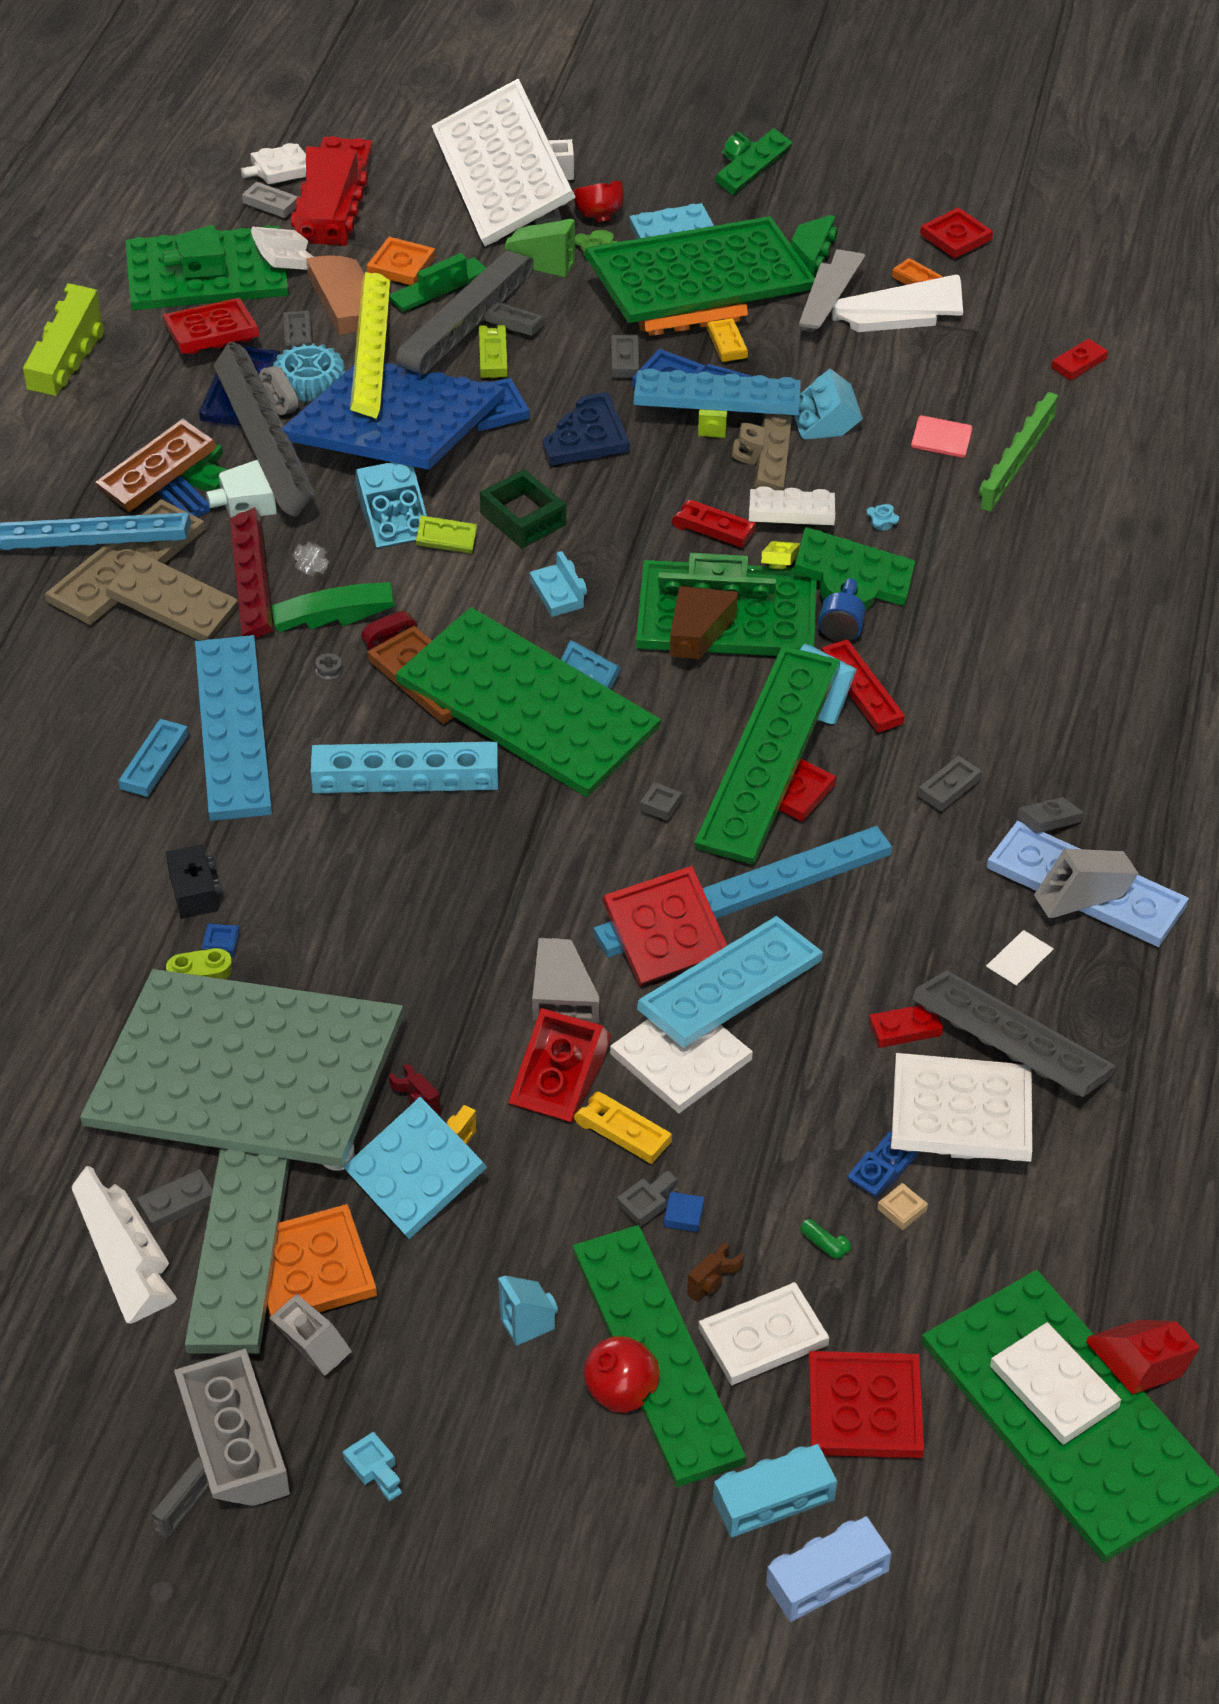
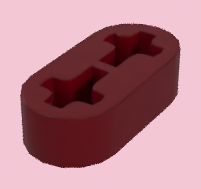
(386, 628)

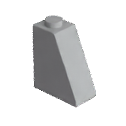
(1084, 880)
(563, 982)

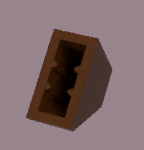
(700, 620)

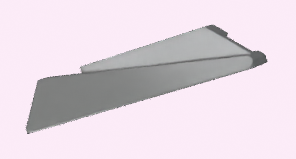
(828, 287)

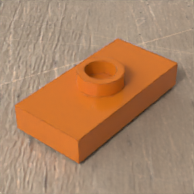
(913, 272)

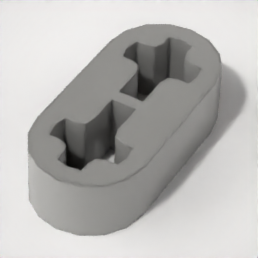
(279, 390)

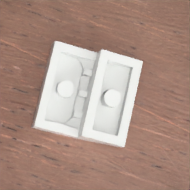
(281, 247)

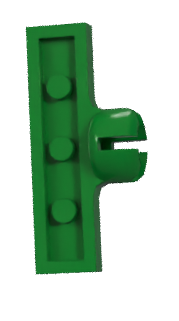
(749, 158)

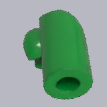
(824, 1240)

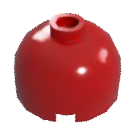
(599, 200)
(621, 1373)

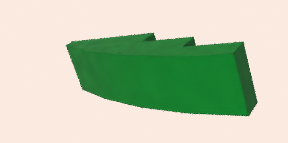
(341, 603)

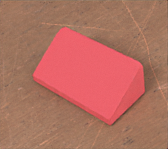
(942, 436)

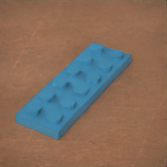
(717, 392)

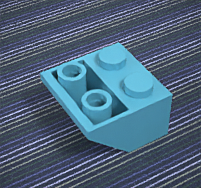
(827, 408)

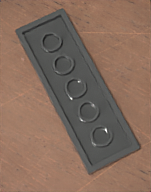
(1014, 1033)

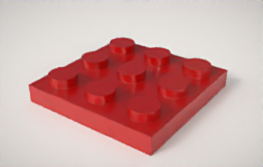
(211, 326)
(664, 925)
(866, 1404)

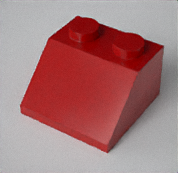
(1145, 1352)

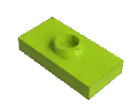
(446, 534)

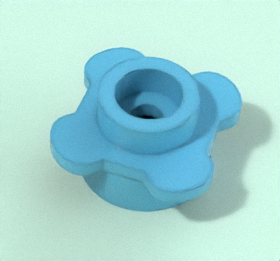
(882, 517)

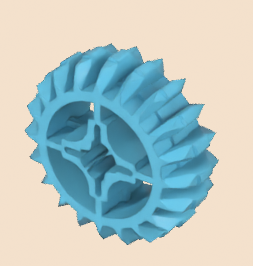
(310, 369)

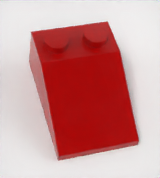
(559, 1065)

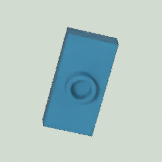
(591, 664)

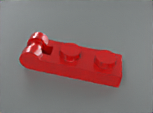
(714, 523)

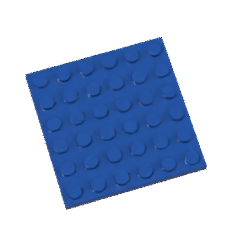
(416, 418)

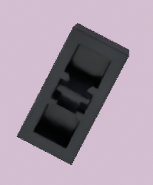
(192, 881)

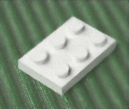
(792, 506)
(763, 1333)
(1055, 1383)

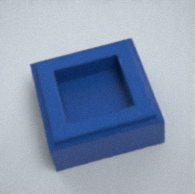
(222, 937)
(684, 1212)

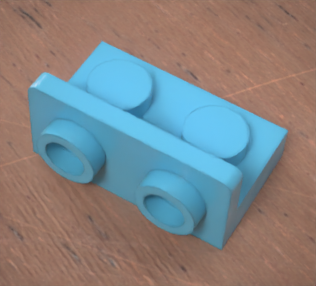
(559, 586)

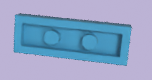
(153, 757)

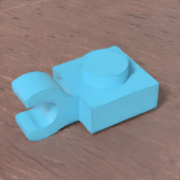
(371, 1461)

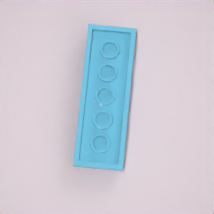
(729, 981)

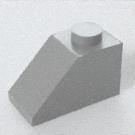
(311, 1334)

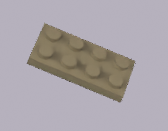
(172, 597)

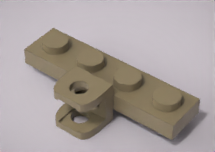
(767, 447)

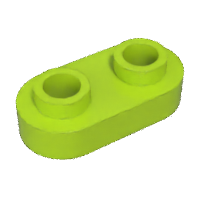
(207, 963)

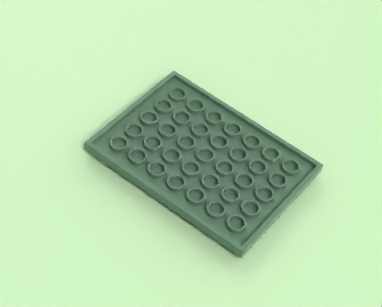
(245, 1067)

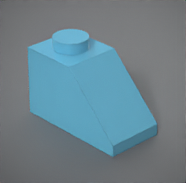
(525, 1308)

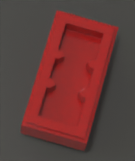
(1079, 359)

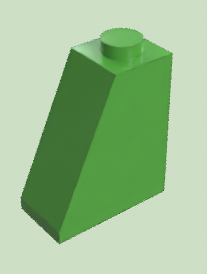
(548, 244)

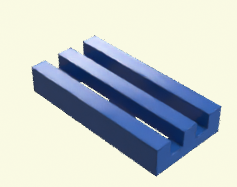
(187, 495)

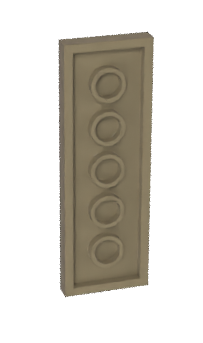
(84, 589)

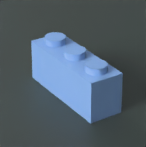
(827, 1568)

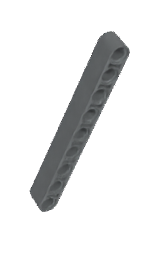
(463, 312)
(263, 429)

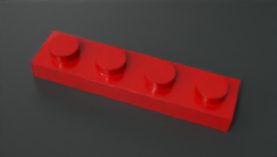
(867, 690)

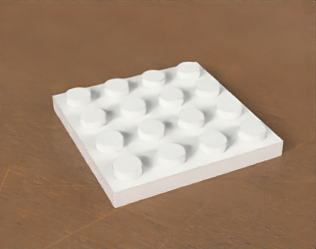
(962, 1107)

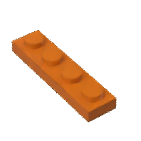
(682, 321)

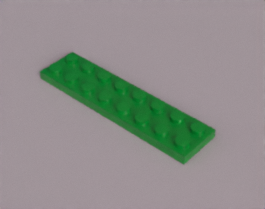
(767, 755)
(684, 1407)

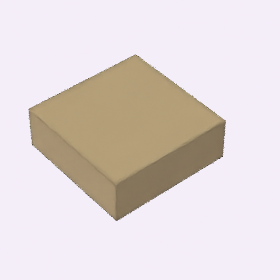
(902, 1206)

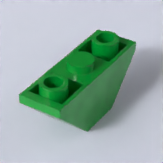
(814, 240)

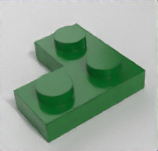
(204, 472)

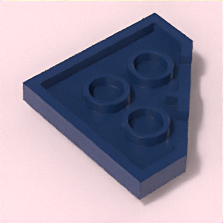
(587, 432)

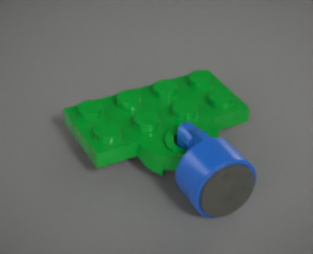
(850, 580)

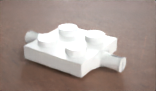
(277, 164)

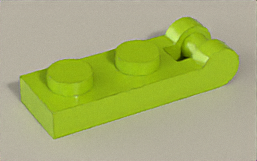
(493, 352)

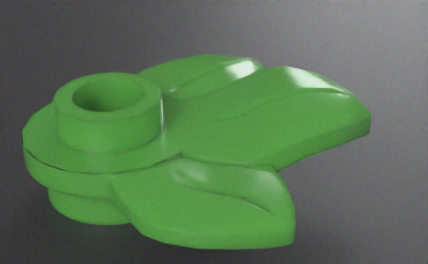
(596, 238)

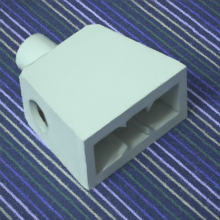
(243, 490)

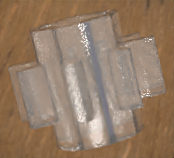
(310, 558)

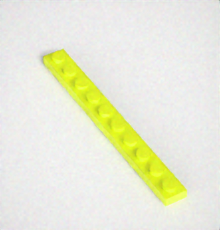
(370, 345)

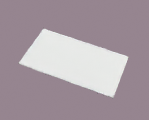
(1019, 957)

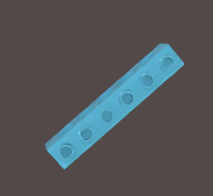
(404, 767)

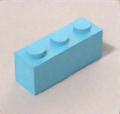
(774, 1490)

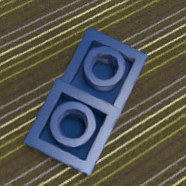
(881, 1167)

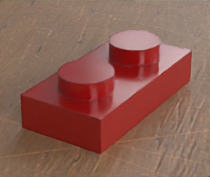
(904, 1026)

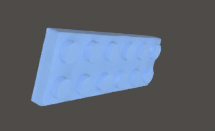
(1143, 911)

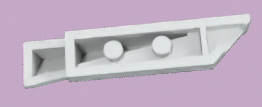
(902, 306)
(124, 1247)

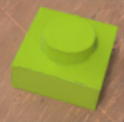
(712, 423)

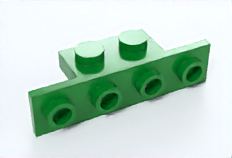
(437, 281)
(718, 573)

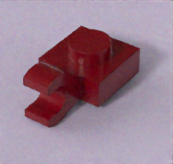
(417, 1087)

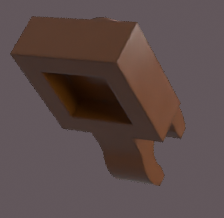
(707, 1274)

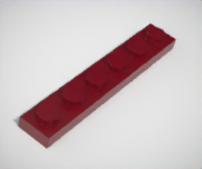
(251, 574)

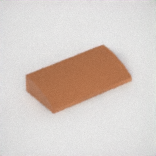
(339, 289)

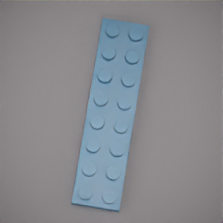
(232, 728)

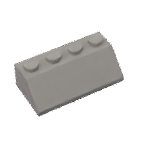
(232, 1430)

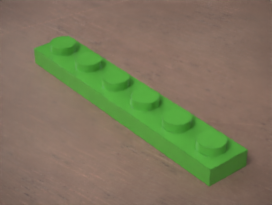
(1016, 455)

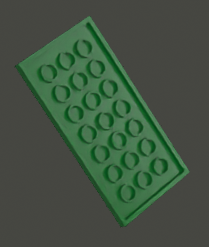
(699, 269)
(529, 701)
(1111, 1479)

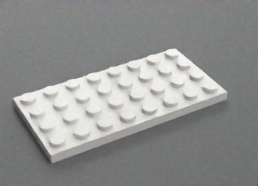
(502, 162)

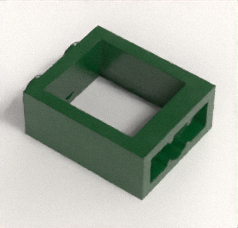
(524, 530)

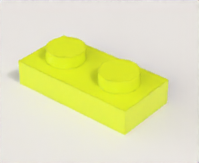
(780, 554)

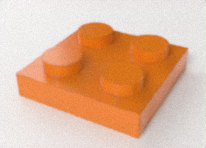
(401, 260)

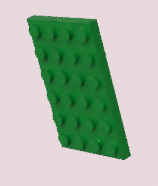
(159, 287)
(760, 623)

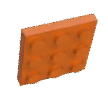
(320, 1262)

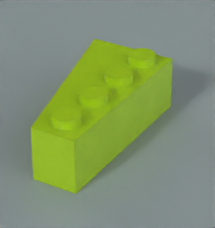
(65, 341)

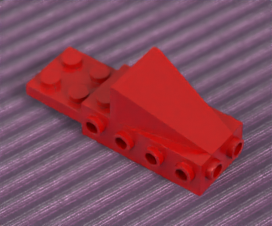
(332, 190)

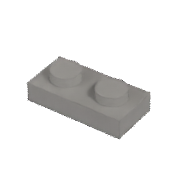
(270, 199)

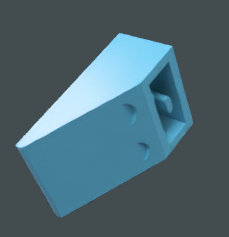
(390, 502)

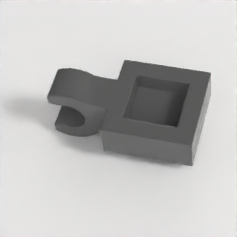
(647, 1200)

